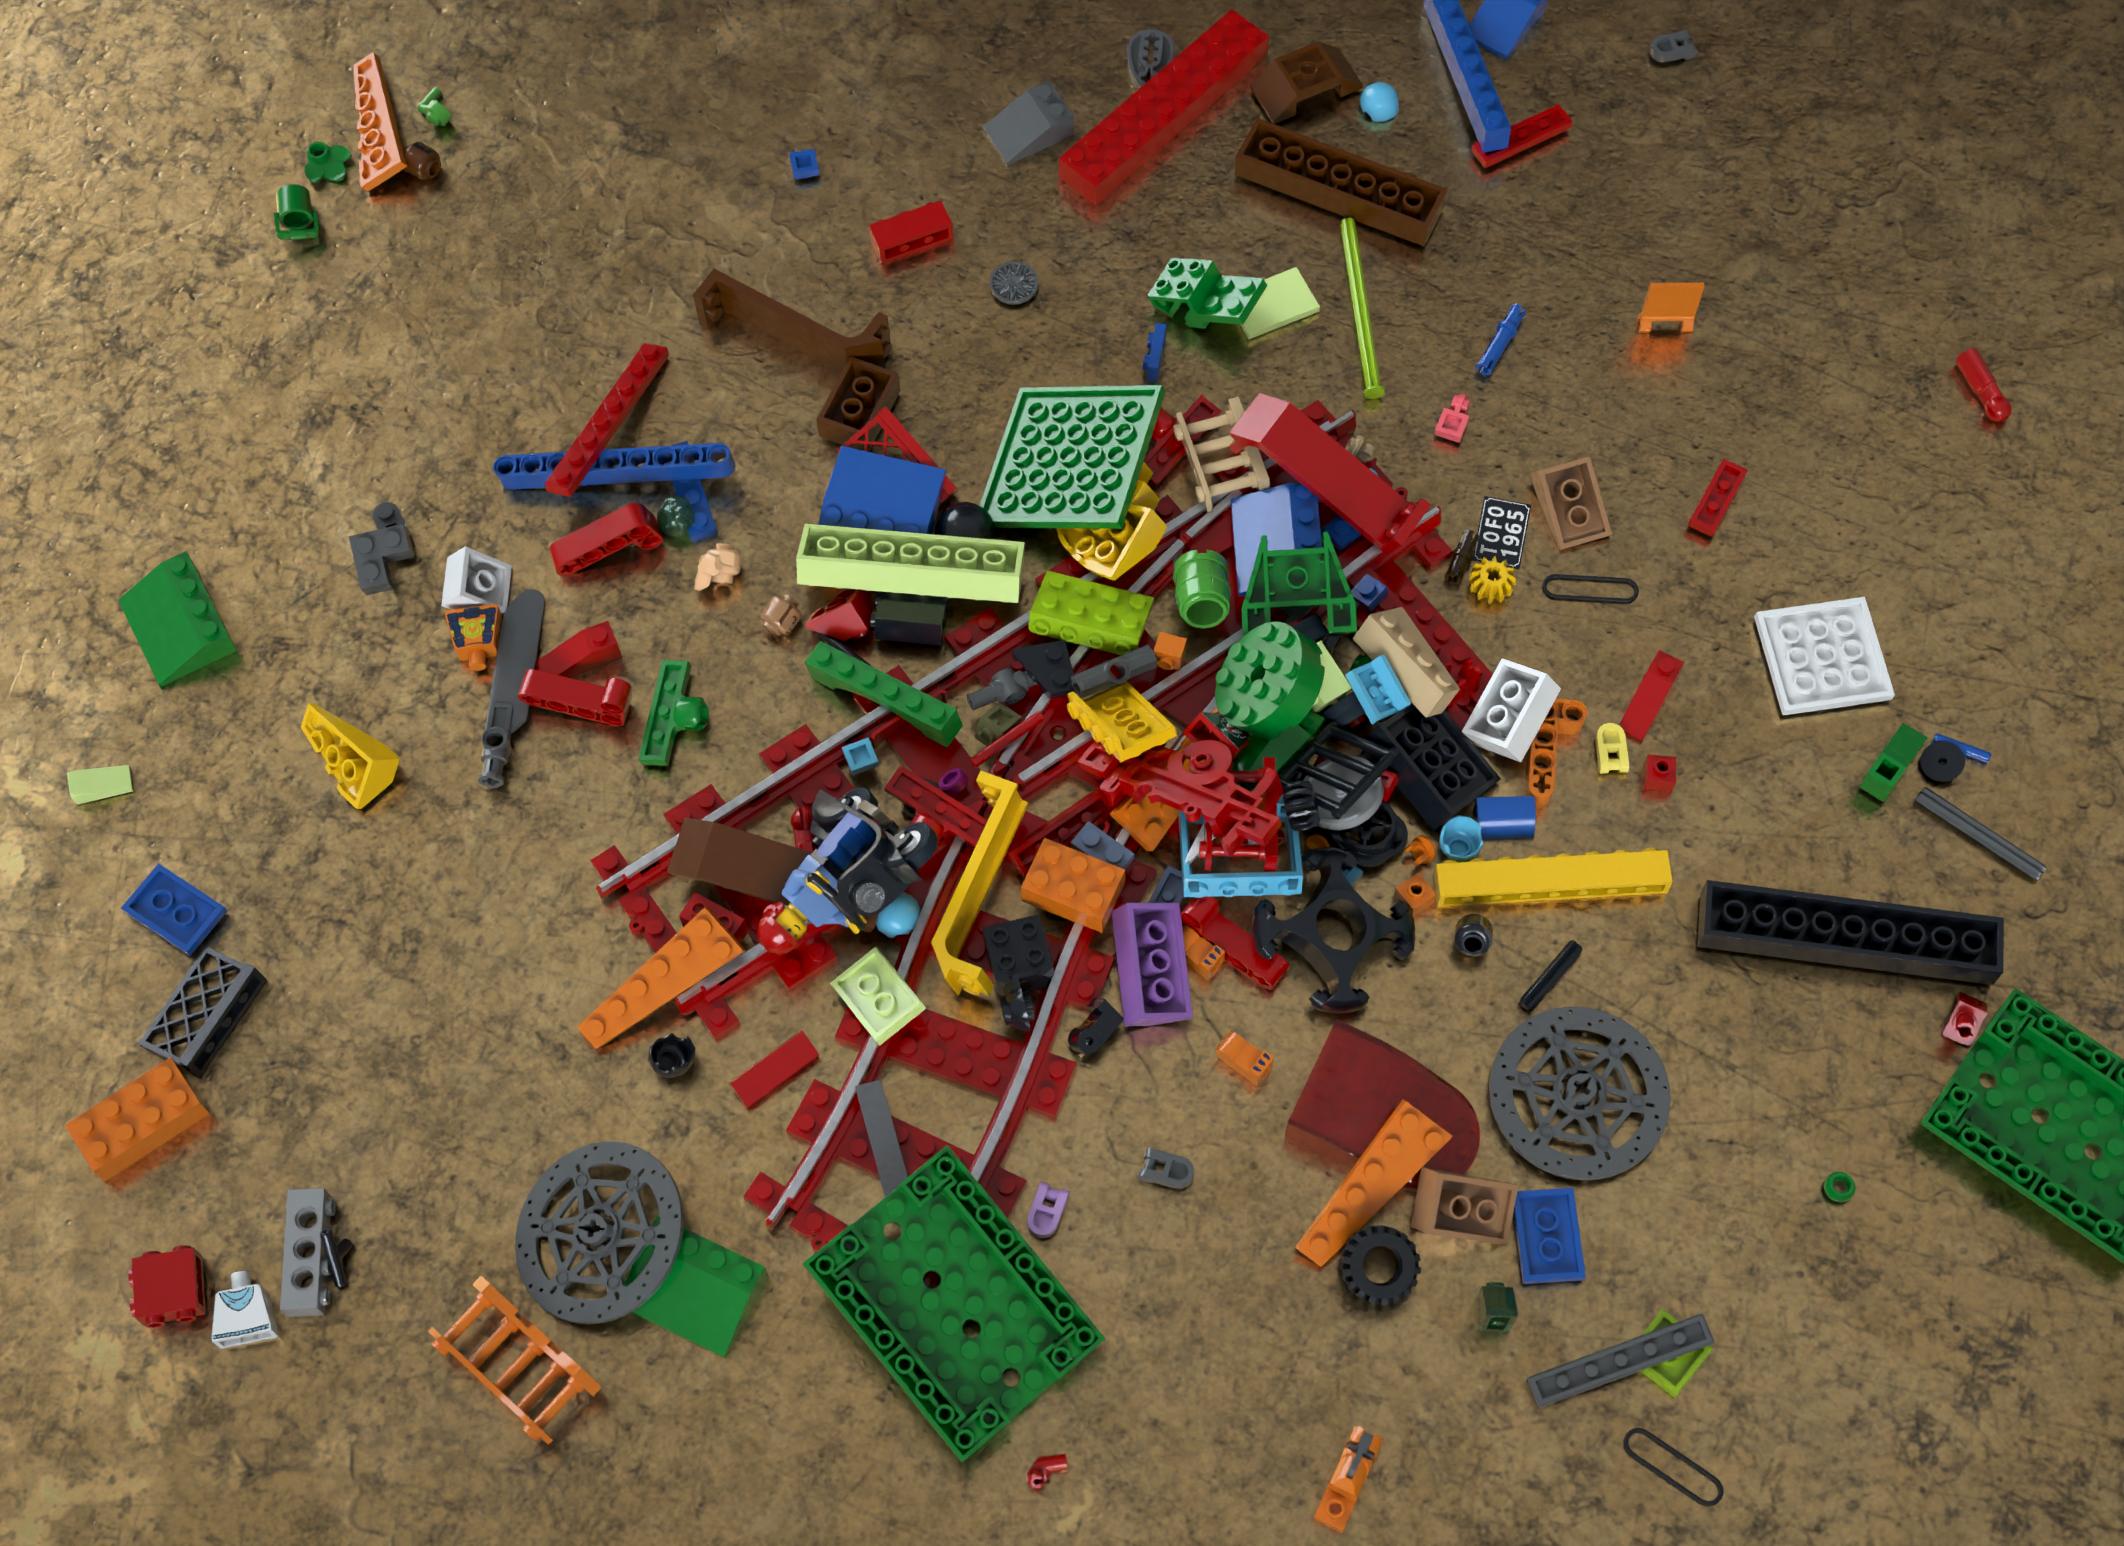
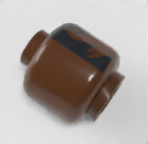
(422, 161)

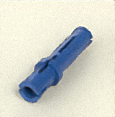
(1505, 331)

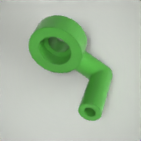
(434, 111)

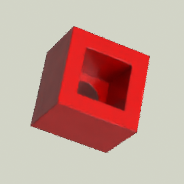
(1659, 773)

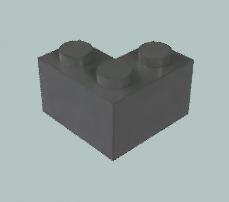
(374, 551)

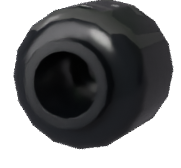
(1473, 935)

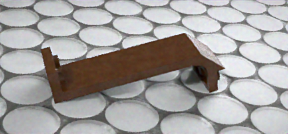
(726, 294)
(737, 861)

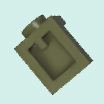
(996, 723)

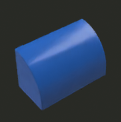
(1506, 817)

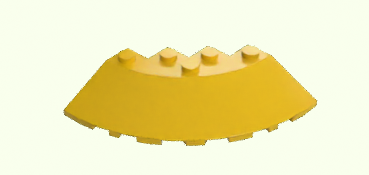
(1117, 550)

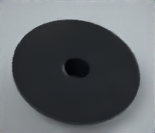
(1942, 761)

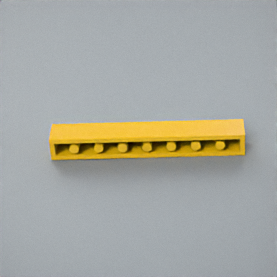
(1552, 877)

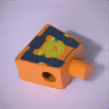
(475, 633)

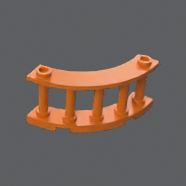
(538, 1344)

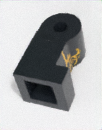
(1095, 1028)

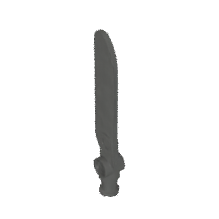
(514, 656)

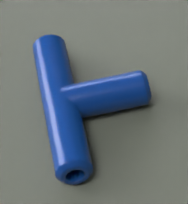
(1967, 749)

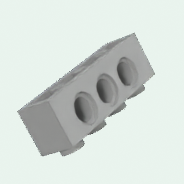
(302, 1206)

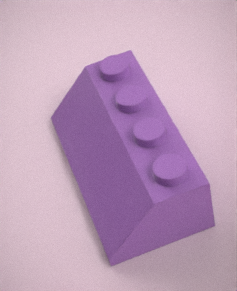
(1151, 963)

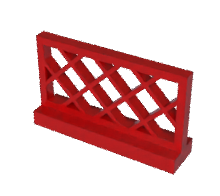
(902, 440)

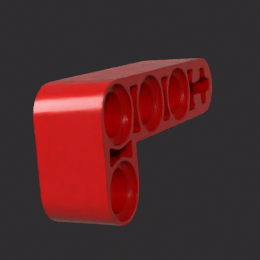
(605, 536)
(577, 697)
(1239, 948)

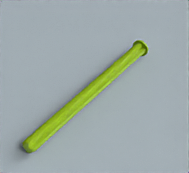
(1361, 310)

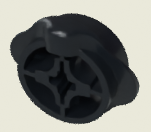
(1392, 837)

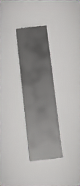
(881, 1135)

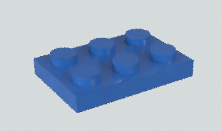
(174, 909)
(1548, 1236)

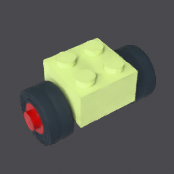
(1346, 708)

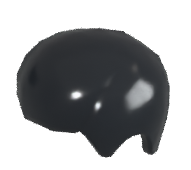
(671, 1056)

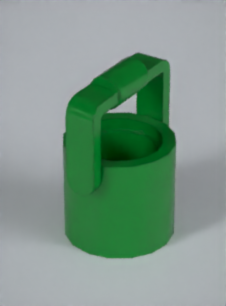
(295, 213)

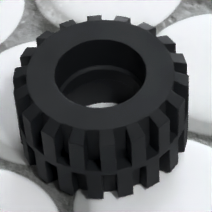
(1406, 1269)

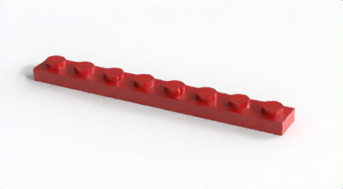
(606, 420)

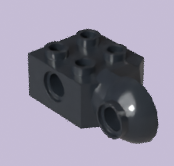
(1018, 966)

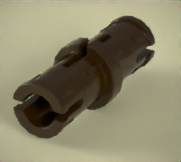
(1461, 557)

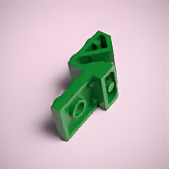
(1206, 292)

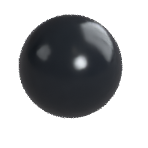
(966, 520)

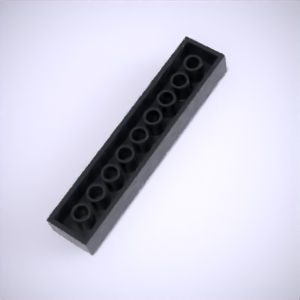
(1851, 932)

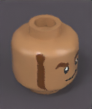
(780, 615)

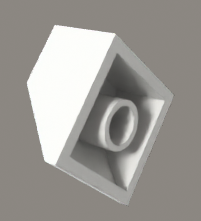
(475, 581)

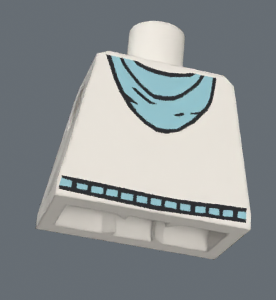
(242, 1314)

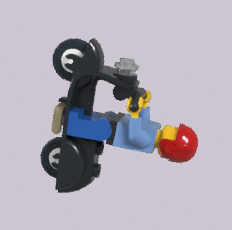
(851, 874)

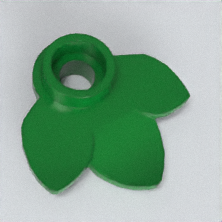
(326, 165)

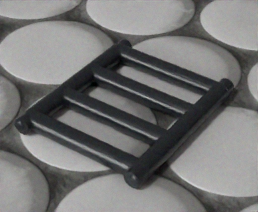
(1353, 791)

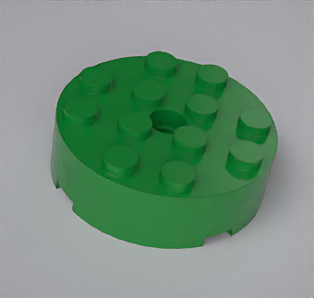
(1269, 680)

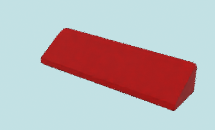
(1061, 828)

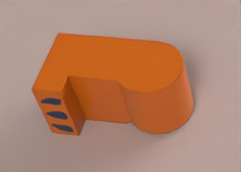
(1201, 954)
(1244, 1057)

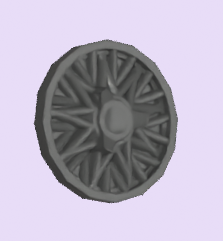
(1014, 282)

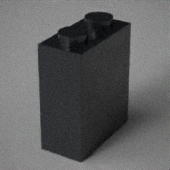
(910, 617)

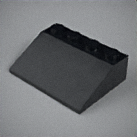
(1435, 764)

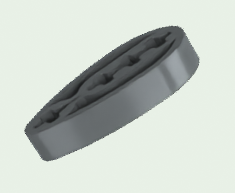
(1138, 55)

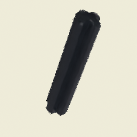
(1550, 975)

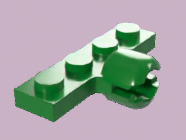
(671, 713)

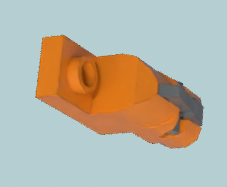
(1348, 1479)

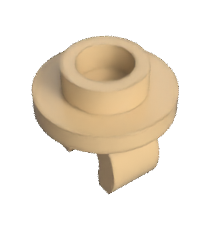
(1359, 449)

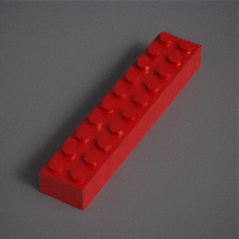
(1163, 107)

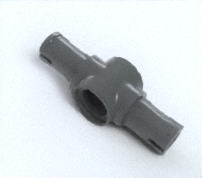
(1004, 687)

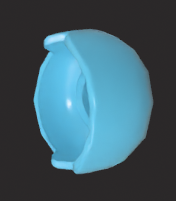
(1379, 101)
(1461, 838)
(899, 916)

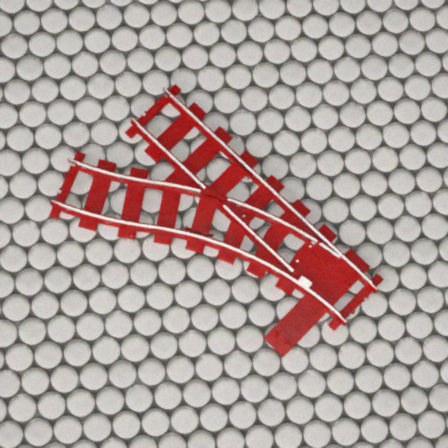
(1015, 1072)

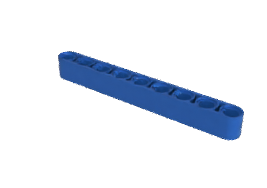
(626, 470)

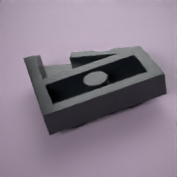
(1048, 666)

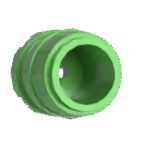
(1202, 588)

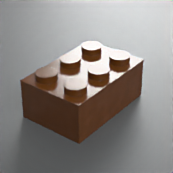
(856, 400)

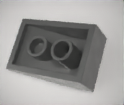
(1030, 123)

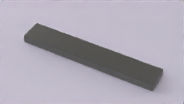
(1620, 1360)

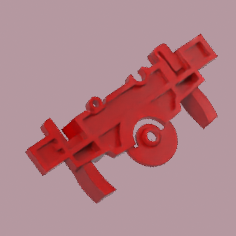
(1205, 791)

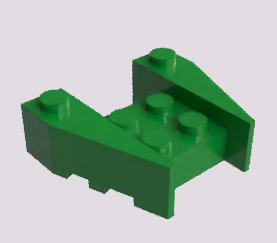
(1299, 580)

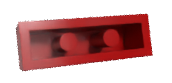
(911, 231)

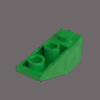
(1893, 762)

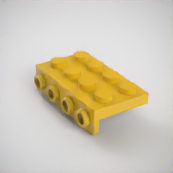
(1121, 720)

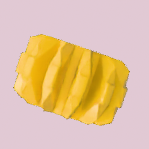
(1482, 577)

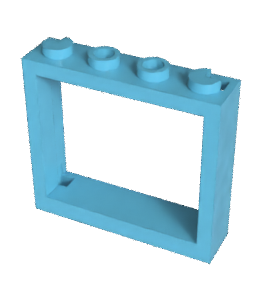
(1242, 883)

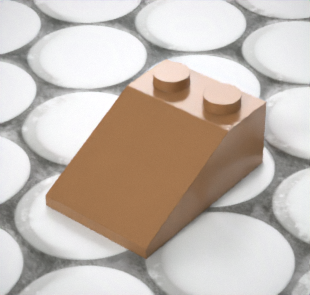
(1572, 502)
(1464, 1206)

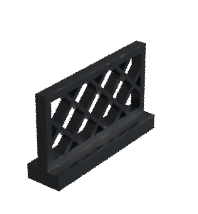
(218, 1019)

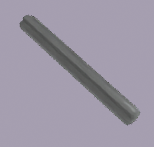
(1981, 833)

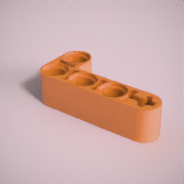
(1547, 752)

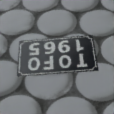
(1502, 531)

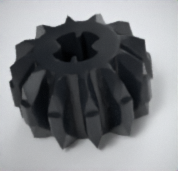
(1301, 806)

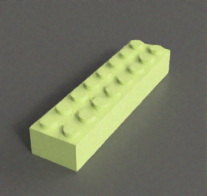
(910, 563)

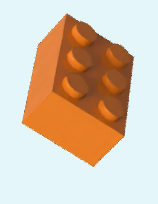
(1073, 885)

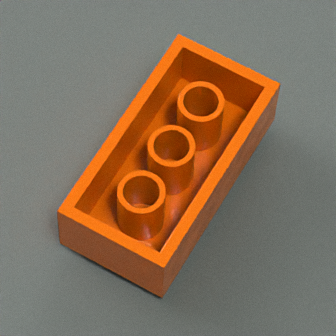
(137, 1119)

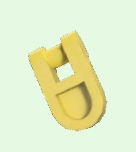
(1611, 739)

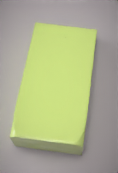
(99, 783)

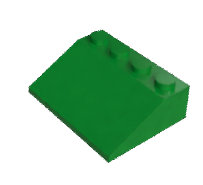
(176, 620)
(704, 1292)

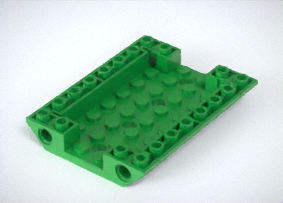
(2079, 1089)
(984, 1277)

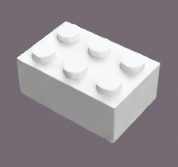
(1511, 710)

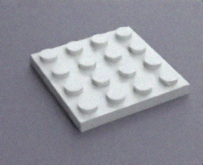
(1824, 656)

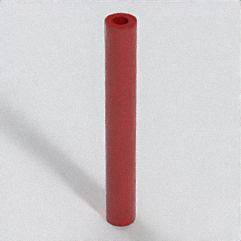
(1006, 739)

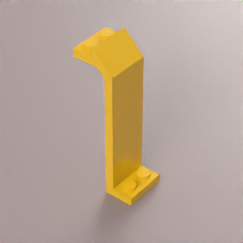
(976, 883)

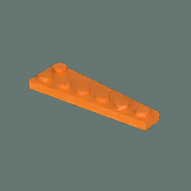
(1149, 821)
(680, 964)
(1383, 1169)

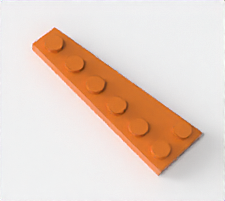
(377, 125)

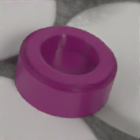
(953, 781)

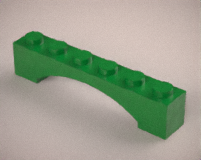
(929, 715)

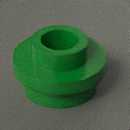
(1843, 1179)

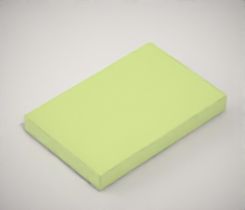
(1282, 302)
(878, 995)

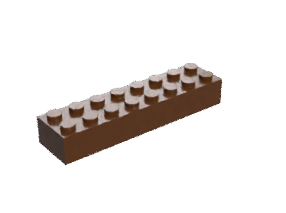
(1340, 181)

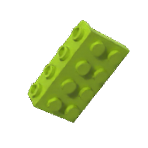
(1089, 613)

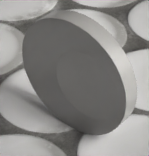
(1361, 809)

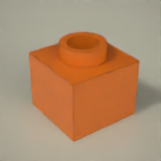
(1170, 651)
(1417, 901)

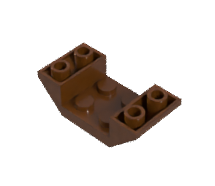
(1303, 76)

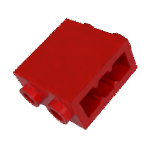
(167, 1286)

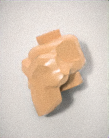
(718, 566)

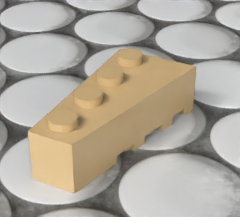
(1411, 658)

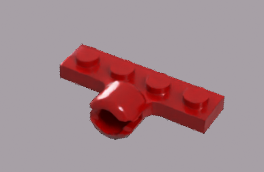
(1167, 448)
(935, 807)

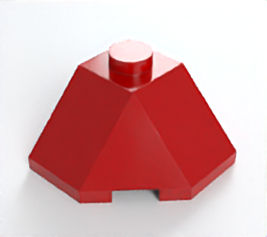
(844, 616)

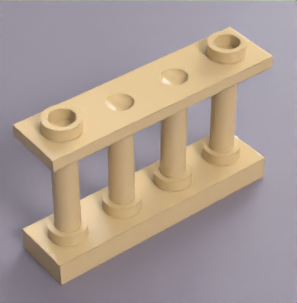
(1250, 456)

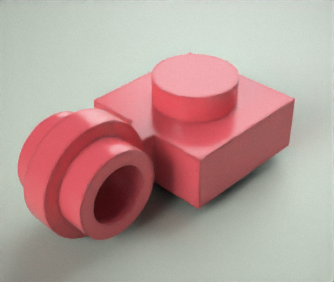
(1454, 420)

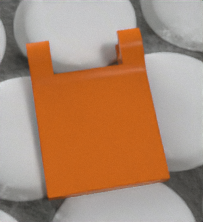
(1671, 303)

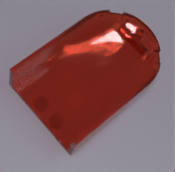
(1357, 1090)

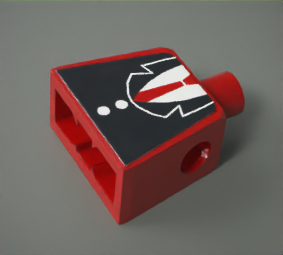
(1217, 730)

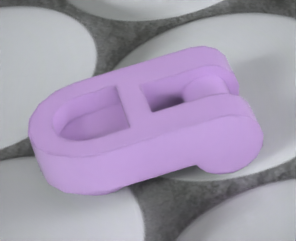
(1043, 1219)

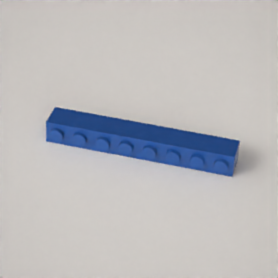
(1469, 73)

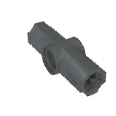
(1128, 665)

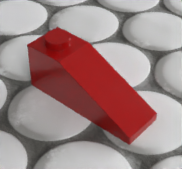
(582, 652)
(1651, 695)

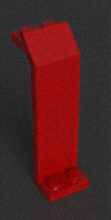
(1328, 471)

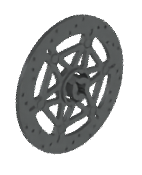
(1579, 1107)
(606, 1236)

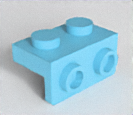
(1378, 689)

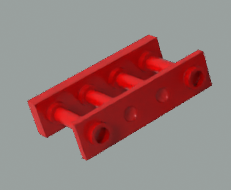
(1267, 853)

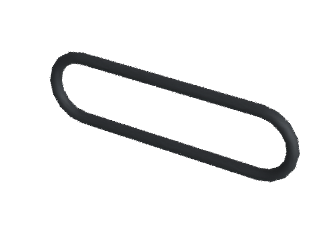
(1571, 597)
(1666, 1477)

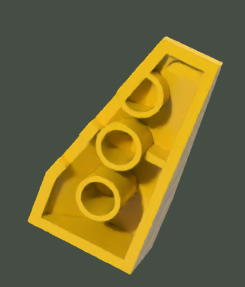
(355, 758)

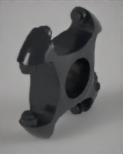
(1302, 934)

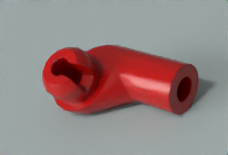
(1043, 1467)

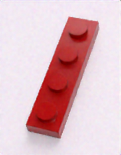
(1527, 134)

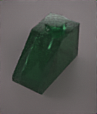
(1496, 1307)

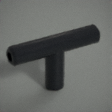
(334, 1255)

